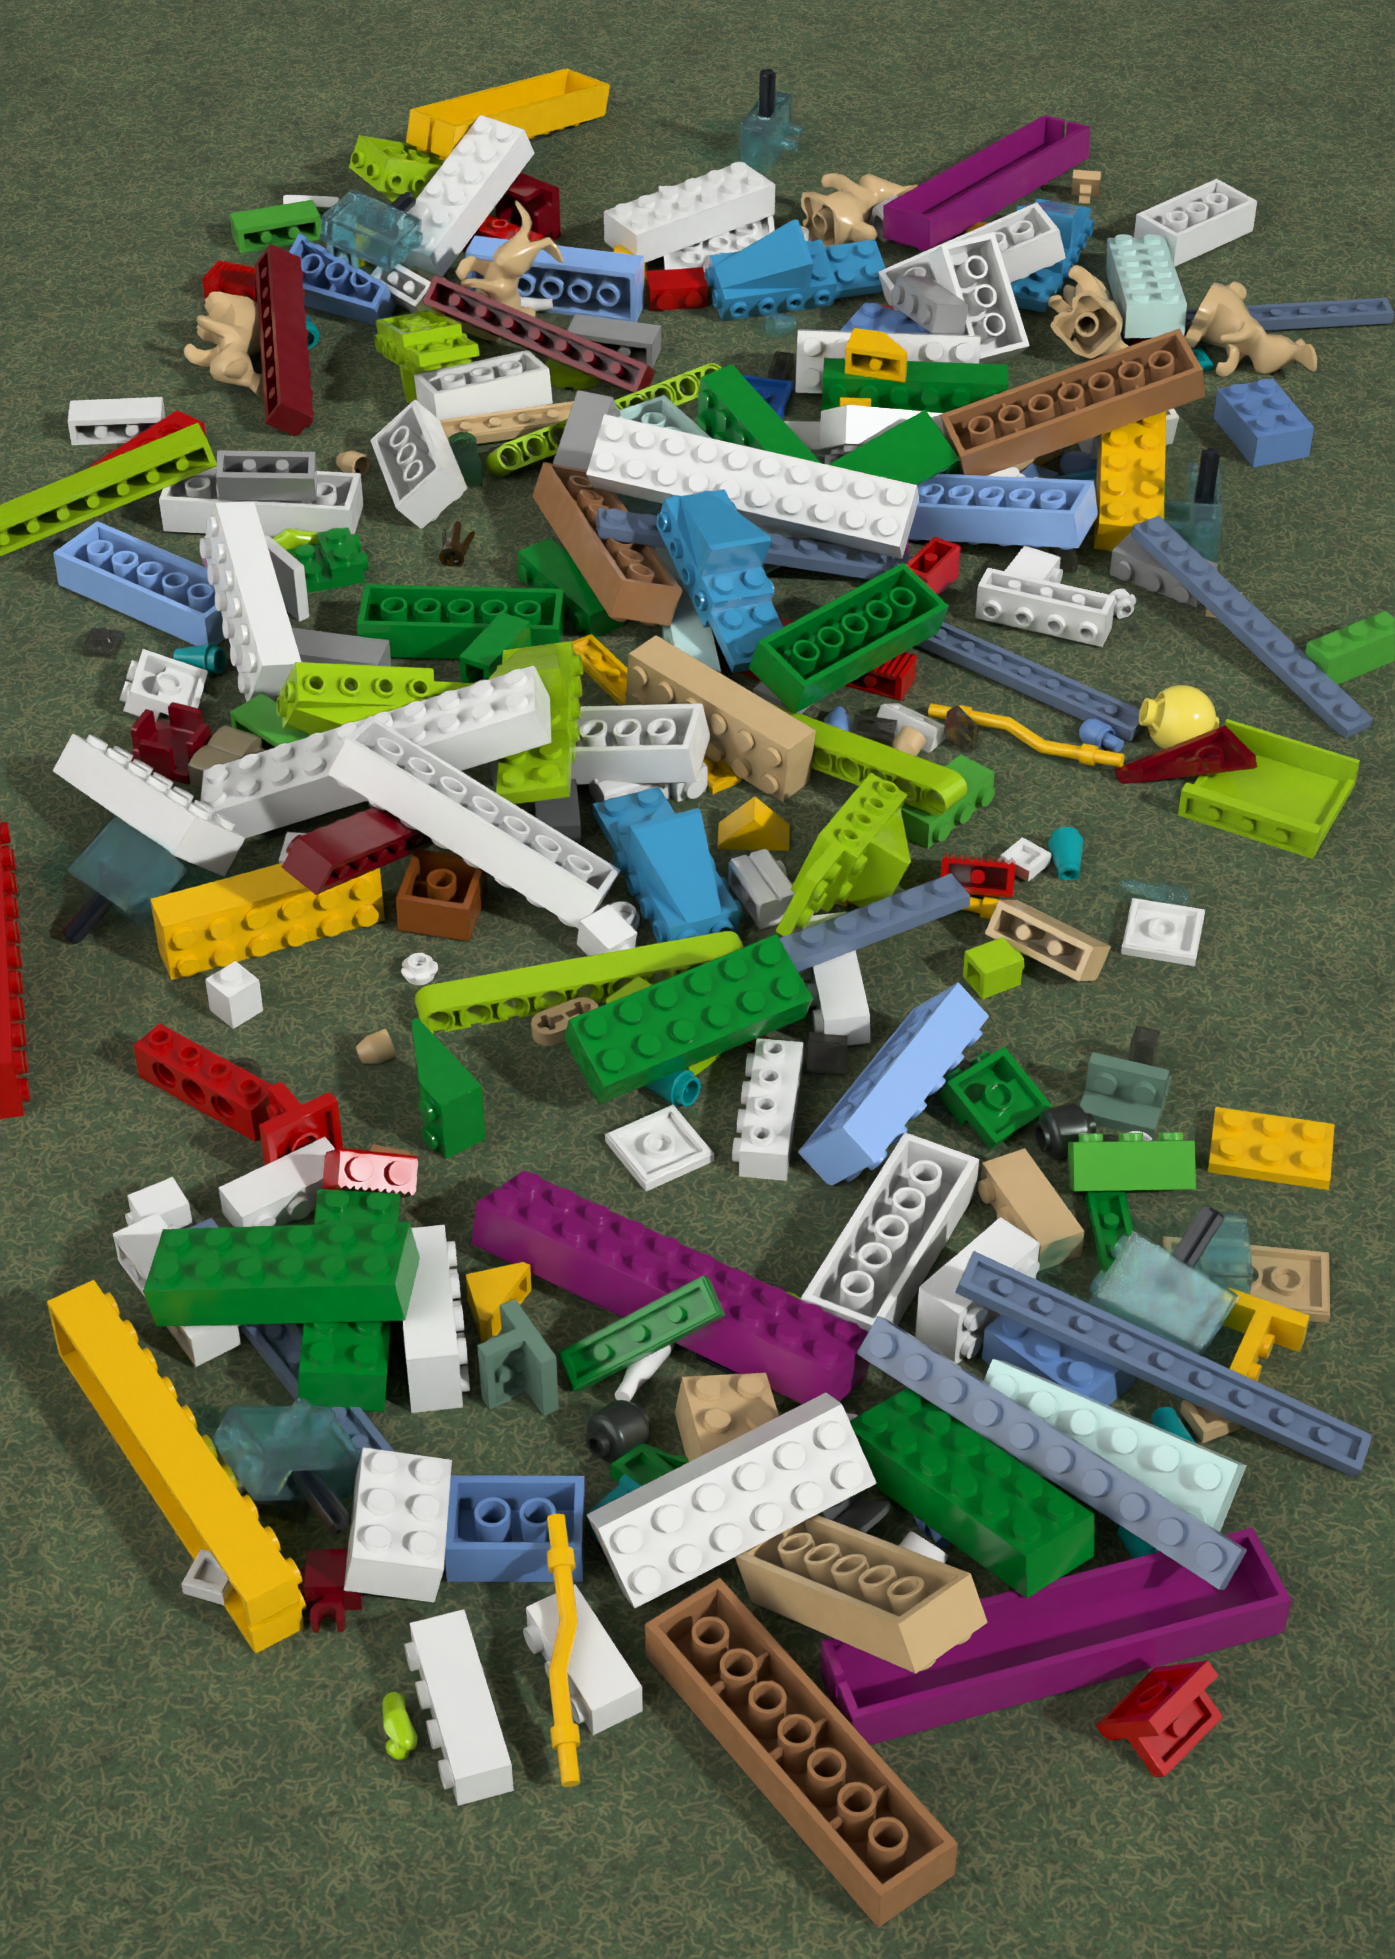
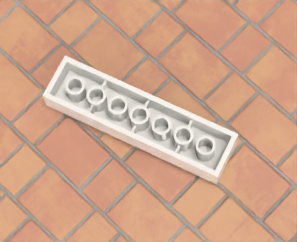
(473, 822)

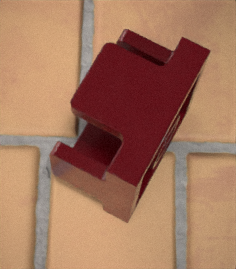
(538, 199)
(170, 744)

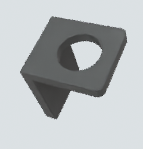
(858, 1513)

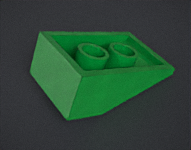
(447, 1096)

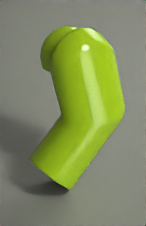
(293, 538)
(398, 1726)

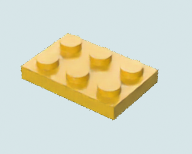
(1271, 1148)

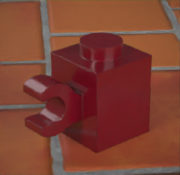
(324, 1587)

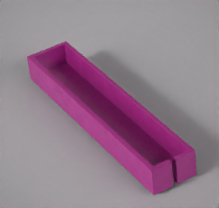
(985, 183)
(630, 1266)
(1062, 1640)

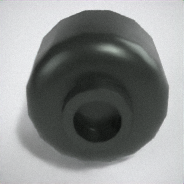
(1061, 1125)
(617, 1430)

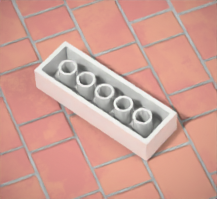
(467, 191)
(690, 212)
(1025, 240)
(821, 344)
(337, 505)
(249, 599)
(638, 744)
(150, 803)
(895, 1233)
(731, 1499)

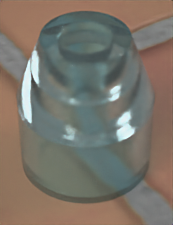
(779, 324)

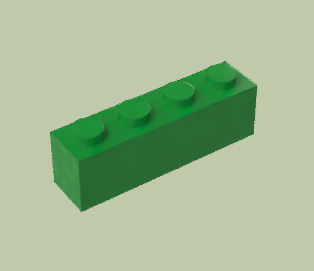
(553, 568)

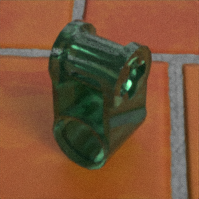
(466, 454)

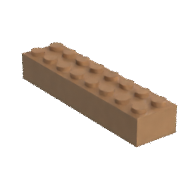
(1074, 404)
(623, 575)
(801, 1752)

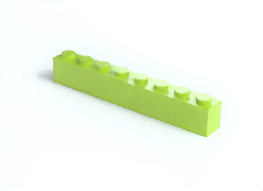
(104, 487)

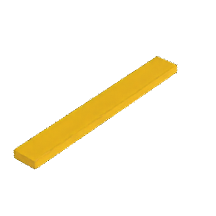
(612, 678)

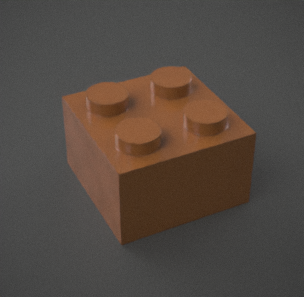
(440, 896)

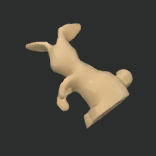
(844, 214)
(503, 273)
(1088, 317)
(1228, 324)
(235, 330)

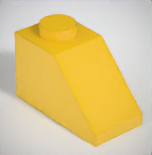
(875, 356)

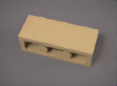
(1048, 940)
(1031, 1204)

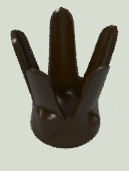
(452, 551)

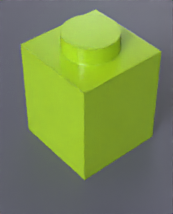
(993, 967)

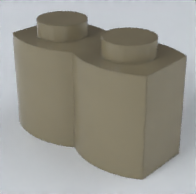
(223, 747)

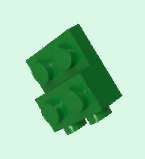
(333, 561)
(993, 1097)

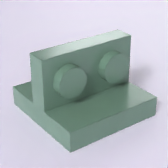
(1125, 1094)
(518, 1363)

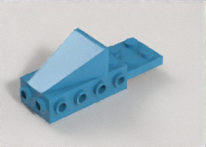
(1074, 228)
(791, 274)
(722, 570)
(667, 866)

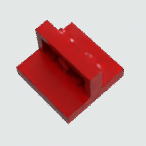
(297, 1125)
(1165, 1714)

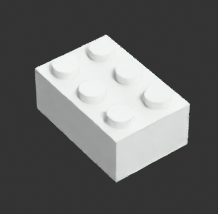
(953, 1322)
(398, 1525)

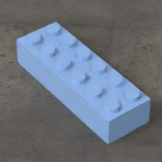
(584, 284)
(1005, 510)
(141, 583)
(894, 1086)

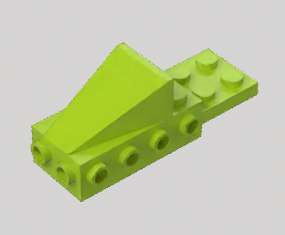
(393, 166)
(422, 344)
(330, 695)
(545, 770)
(854, 856)

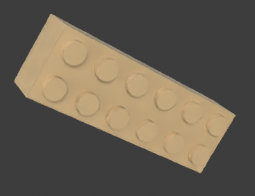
(744, 729)
(864, 1591)

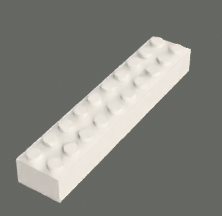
(763, 485)
(458, 726)

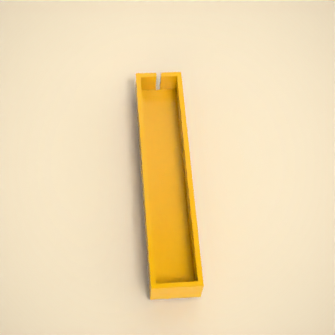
(531, 104)
(177, 1463)

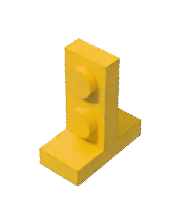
(1263, 1326)

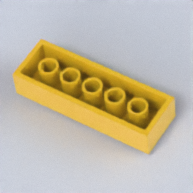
(1129, 479)
(256, 916)

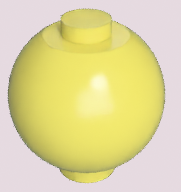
(1178, 715)

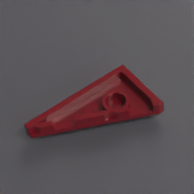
(1205, 754)

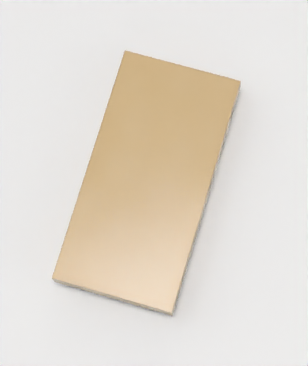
(1287, 1278)

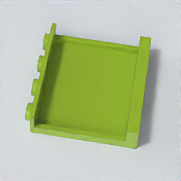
(1280, 802)

